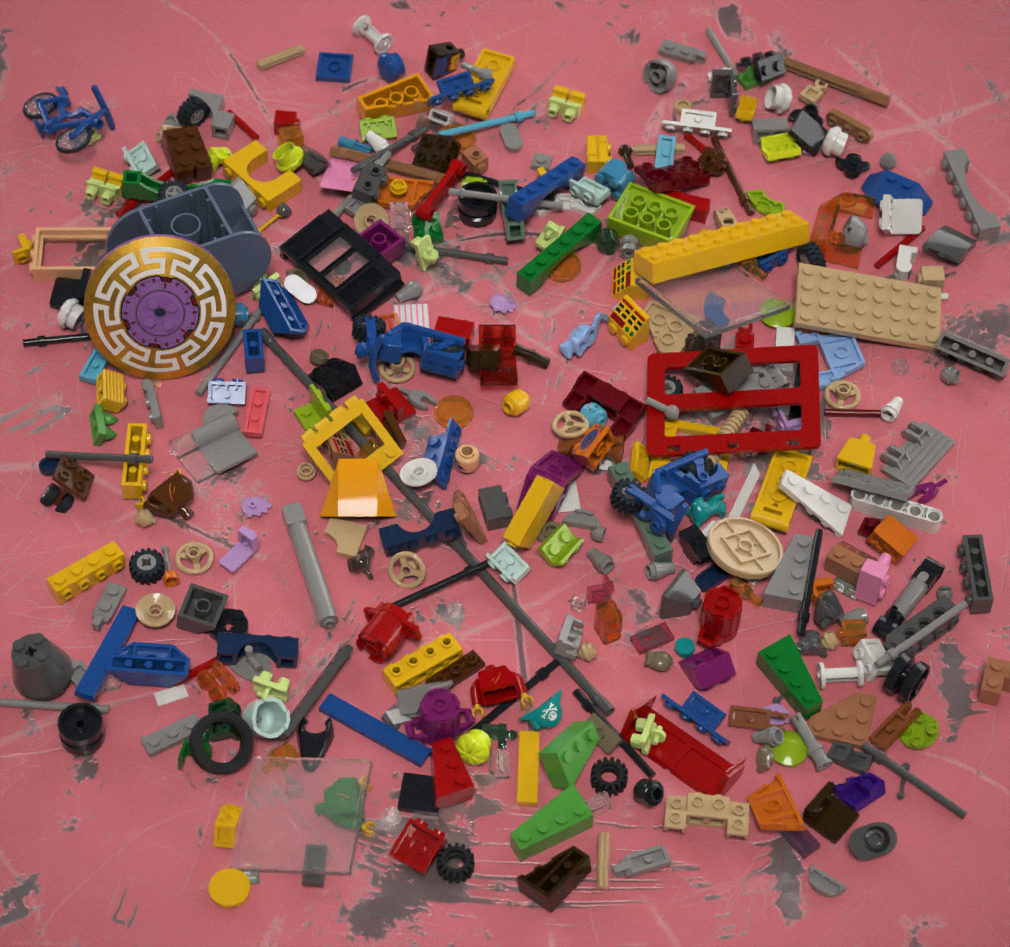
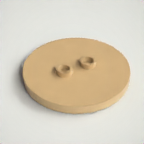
(744, 548)

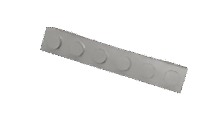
(983, 223)

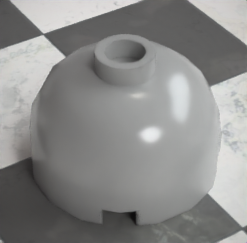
(660, 75)
(855, 231)

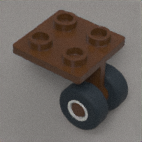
(73, 479)

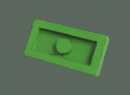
(748, 79)
(98, 420)

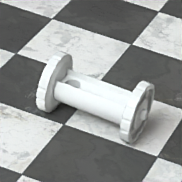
(381, 42)
(840, 674)

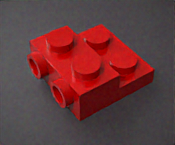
(418, 845)

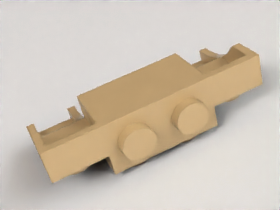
(707, 811)

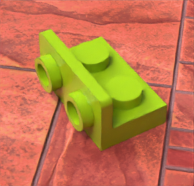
(382, 126)
(560, 546)

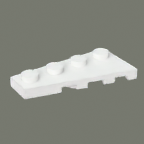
(824, 505)

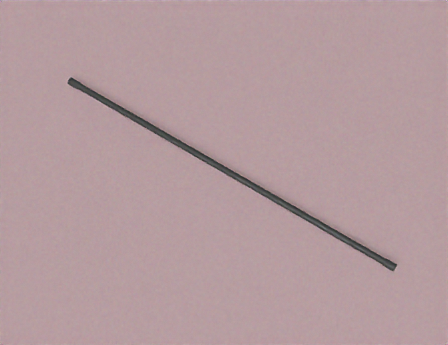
(600, 701)

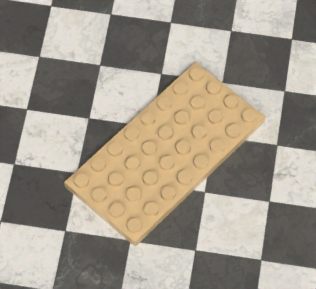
(867, 307)

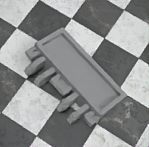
(915, 461)

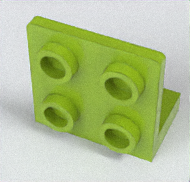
(314, 411)

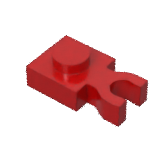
(744, 337)

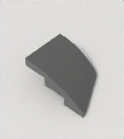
(949, 244)

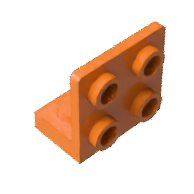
(892, 538)

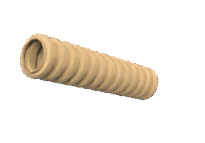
(731, 425)

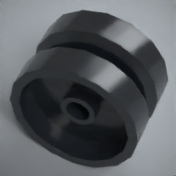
(477, 211)
(906, 677)
(81, 729)

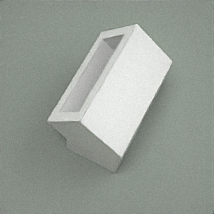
(435, 112)

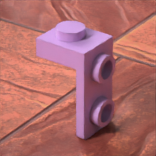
(782, 423)
(241, 551)

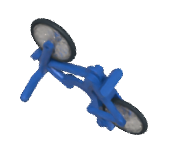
(78, 131)

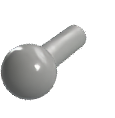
(484, 73)
(671, 411)

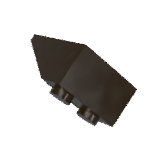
(720, 368)

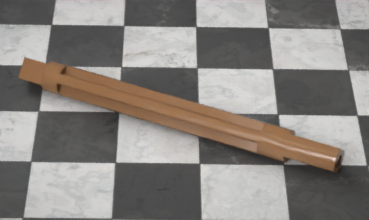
(836, 82)
(391, 165)

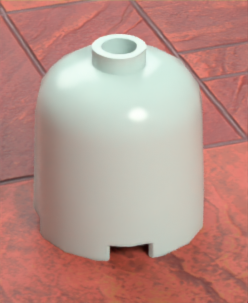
(271, 717)

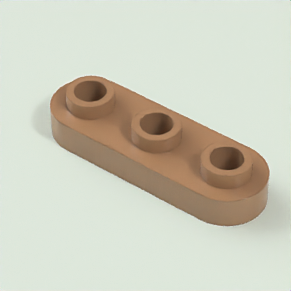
(849, 126)

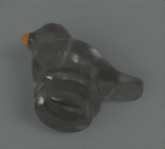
(362, 562)

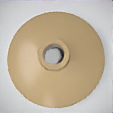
(369, 211)
(152, 604)

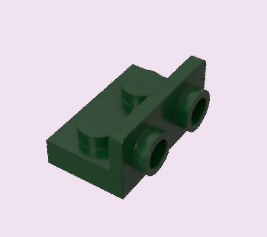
(221, 730)

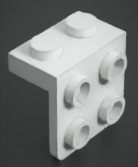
(901, 216)

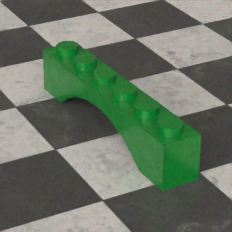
(141, 186)
(535, 272)

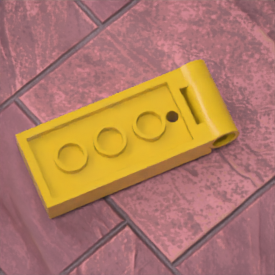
(482, 103)
(772, 505)

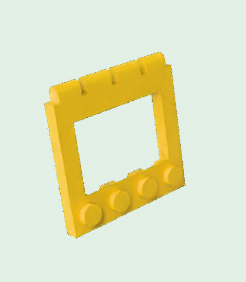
(675, 426)
(325, 429)

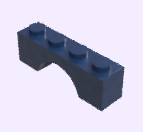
(442, 528)
(280, 649)

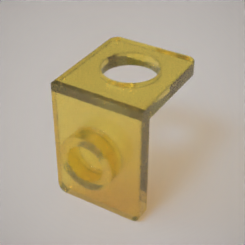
(369, 448)

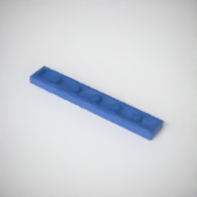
(114, 640)
(375, 730)

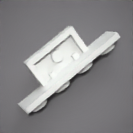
(699, 122)

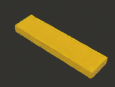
(528, 768)

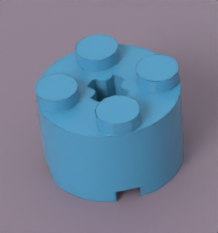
(615, 177)

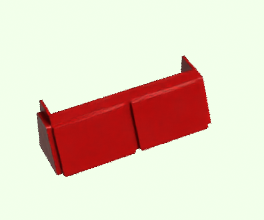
(684, 755)

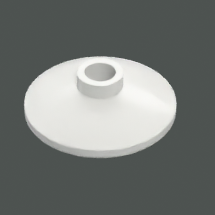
(418, 472)

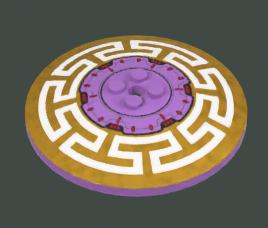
(153, 275)

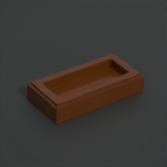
(393, 428)

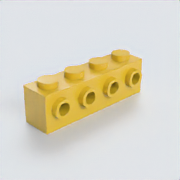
(134, 475)
(86, 572)
(422, 664)

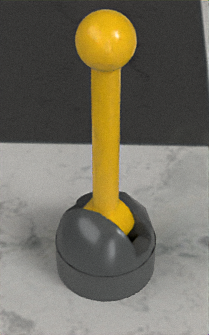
(282, 211)

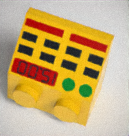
(624, 282)
(629, 323)

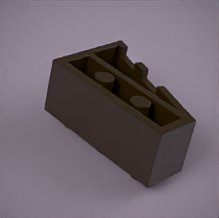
(556, 879)

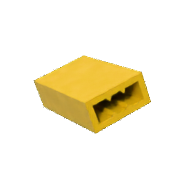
(533, 513)

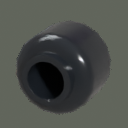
(648, 792)

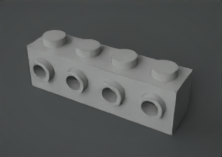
(974, 353)

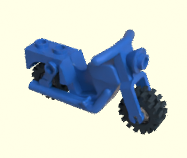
(442, 357)
(668, 487)

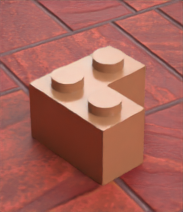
(994, 680)

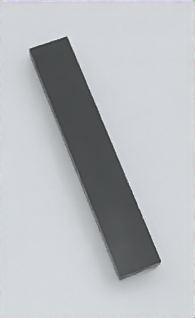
(316, 689)

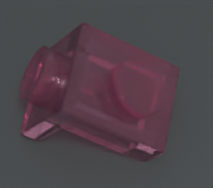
(600, 592)

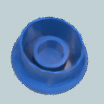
(390, 66)

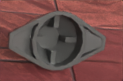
(828, 609)

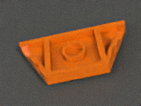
(416, 192)
(775, 807)

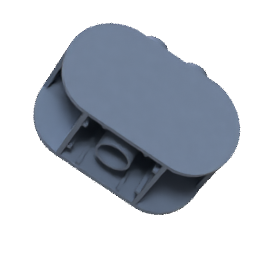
(210, 217)

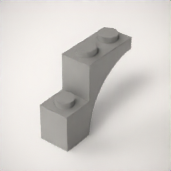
(222, 122)

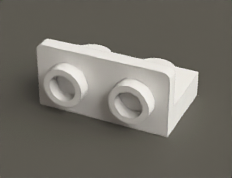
(868, 652)

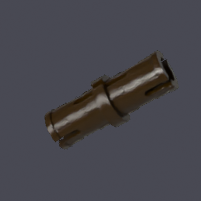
(531, 356)

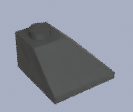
(680, 597)

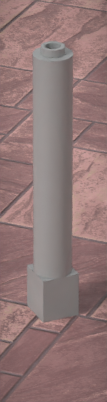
(321, 599)

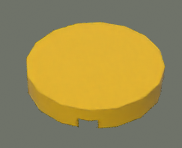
(229, 888)

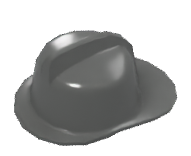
(314, 160)
(873, 840)

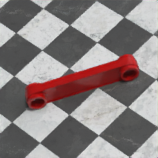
(426, 210)

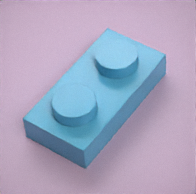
(665, 151)
(93, 367)

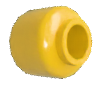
(516, 402)

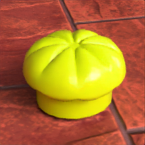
(288, 157)
(474, 747)

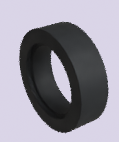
(244, 733)

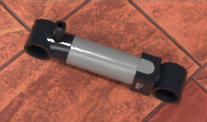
(920, 585)

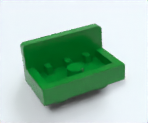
(431, 228)

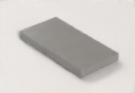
(874, 484)

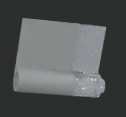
(212, 448)

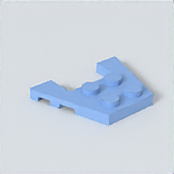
(839, 353)

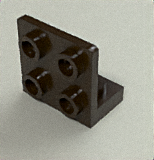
(436, 152)
(829, 814)

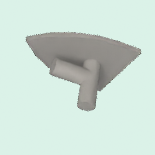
(251, 664)

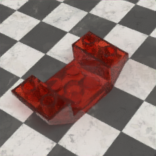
(507, 372)

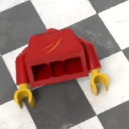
(497, 686)

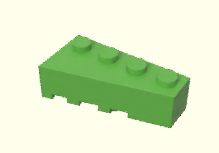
(552, 824)

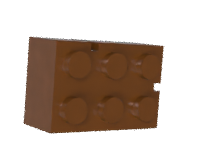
(185, 152)

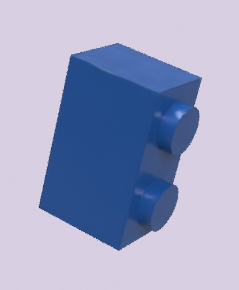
(253, 350)

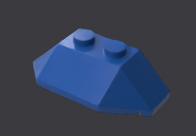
(897, 186)
(281, 309)
(149, 664)

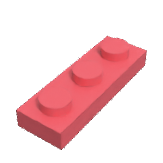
(256, 412)

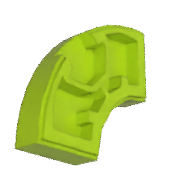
(763, 204)

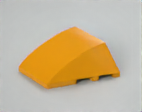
(357, 491)

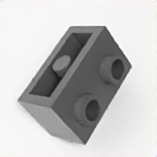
(370, 182)

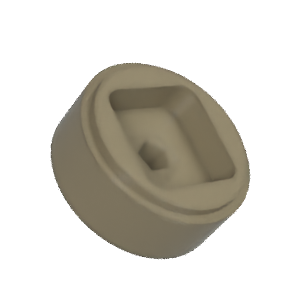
(319, 356)

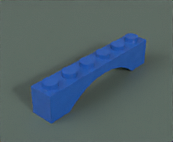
(525, 200)

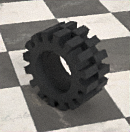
(613, 767)
(459, 873)

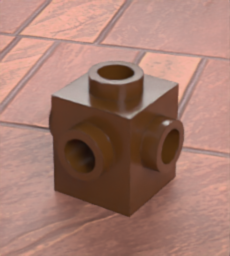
(713, 161)

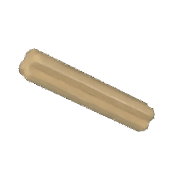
(280, 57)
(650, 149)
(603, 861)

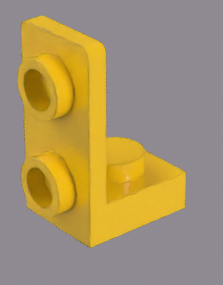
(226, 826)

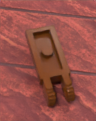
(754, 718)
(894, 726)

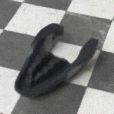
(314, 744)

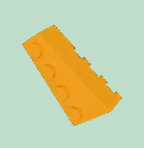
(396, 99)

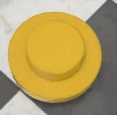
(398, 187)

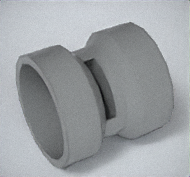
(629, 244)

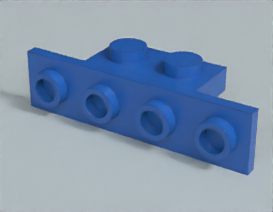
(458, 85)
(442, 451)
(702, 712)

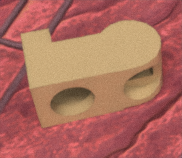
(724, 217)

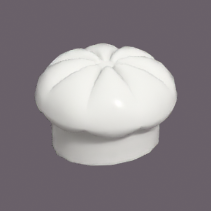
(778, 98)
(834, 142)
(70, 314)

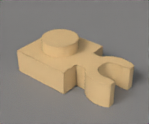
(813, 94)

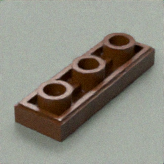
(459, 670)

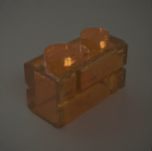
(608, 622)

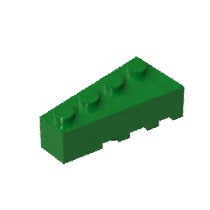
(790, 676)

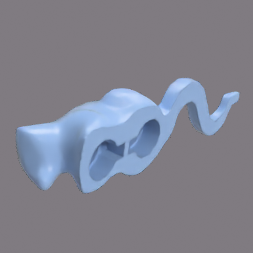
(582, 337)

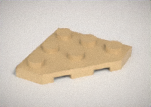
(666, 328)

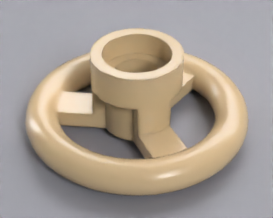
(397, 368)
(843, 390)
(570, 429)
(193, 553)
(411, 564)

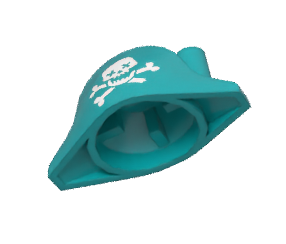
(546, 714)

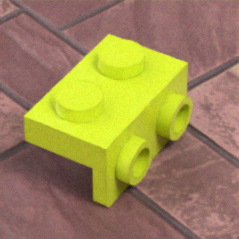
(779, 147)

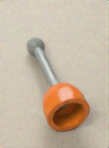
(171, 577)

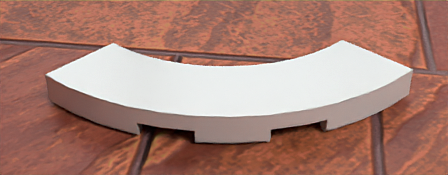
(570, 203)

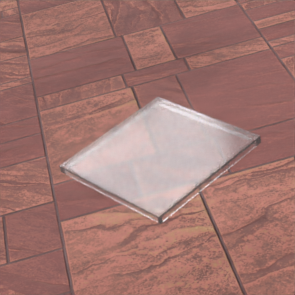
(716, 299)
(301, 815)

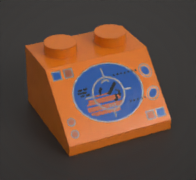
(594, 446)

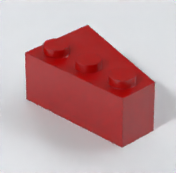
(449, 775)

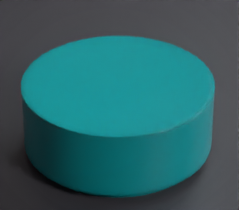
(684, 647)

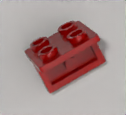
(393, 400)

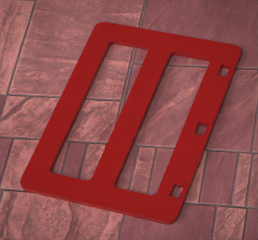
(752, 442)

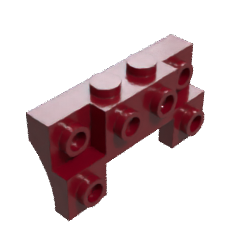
(681, 175)
(618, 404)

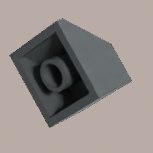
(201, 609)

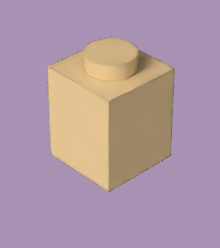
(931, 276)

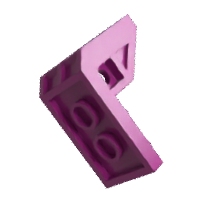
(556, 468)

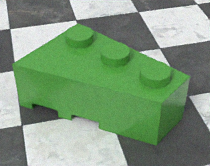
(569, 753)

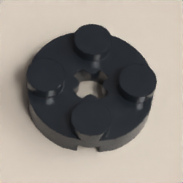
(232, 617)

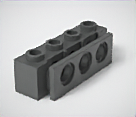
(918, 622)

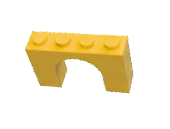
(270, 193)

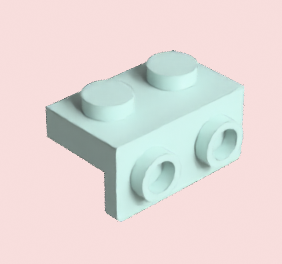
(140, 158)
(589, 190)
(509, 563)

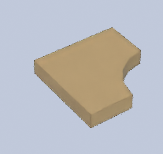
(346, 535)

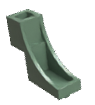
(512, 229)

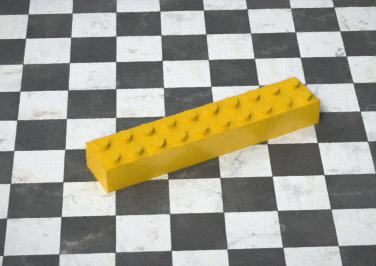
(721, 246)

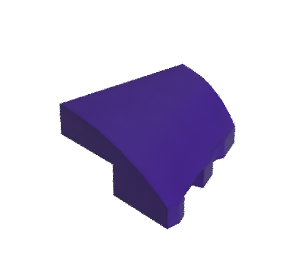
(860, 790)

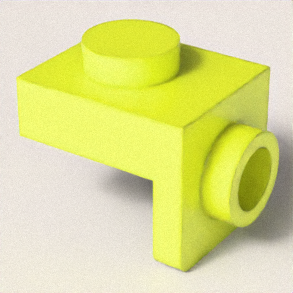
(217, 155)

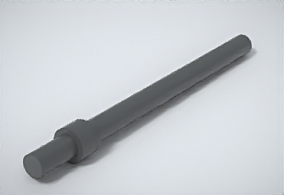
(412, 136)
(489, 258)
(132, 458)
(881, 757)

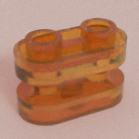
(215, 691)

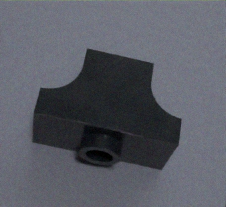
(694, 544)

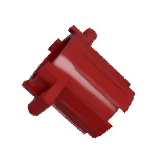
(719, 616)
(386, 631)

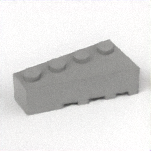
(789, 580)

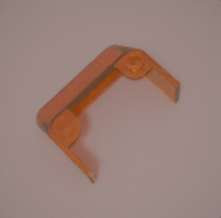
(833, 242)

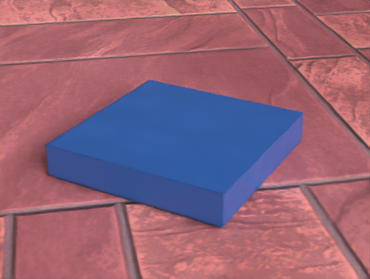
(334, 67)

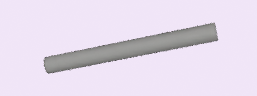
(721, 51)

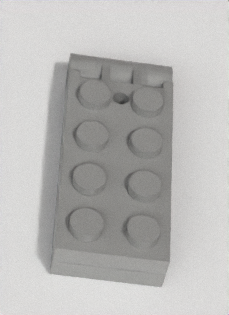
(762, 377)

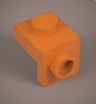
(820, 586)

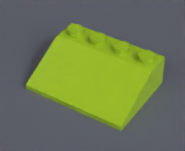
(649, 216)

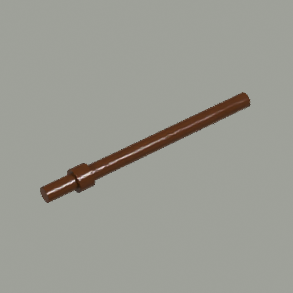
(743, 198)

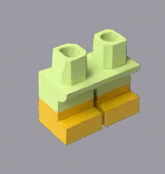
(566, 103)
(104, 185)

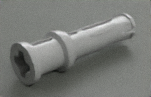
(815, 749)

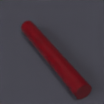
(852, 412)

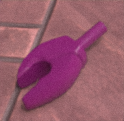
(929, 490)

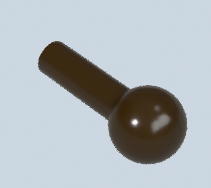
(626, 151)

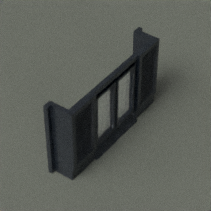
(343, 264)

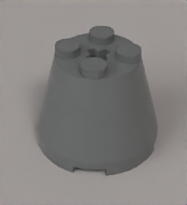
(39, 667)

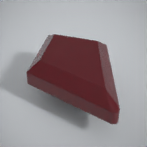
(868, 526)

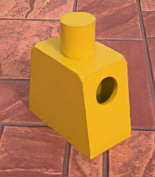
(857, 455)

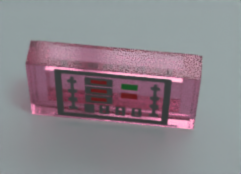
(652, 638)

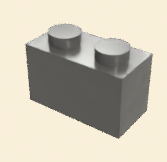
(494, 507)

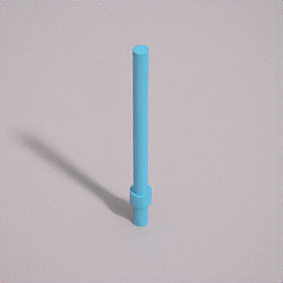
(517, 117)

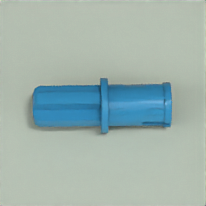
(353, 144)

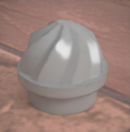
(888, 161)
(950, 375)

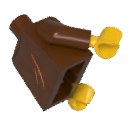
(170, 497)

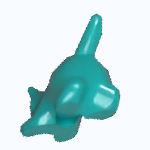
(702, 510)

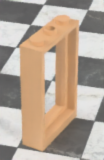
(74, 234)

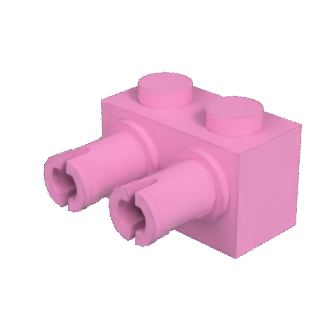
(873, 579)

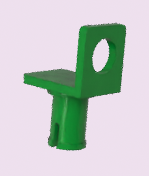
(184, 752)

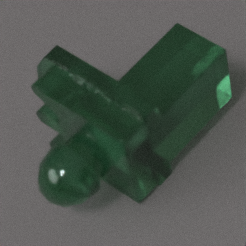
(500, 733)

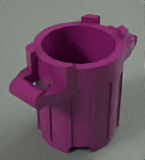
(439, 718)

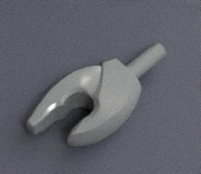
(416, 397)

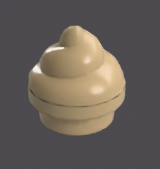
(145, 518)
(829, 641)
(587, 651)

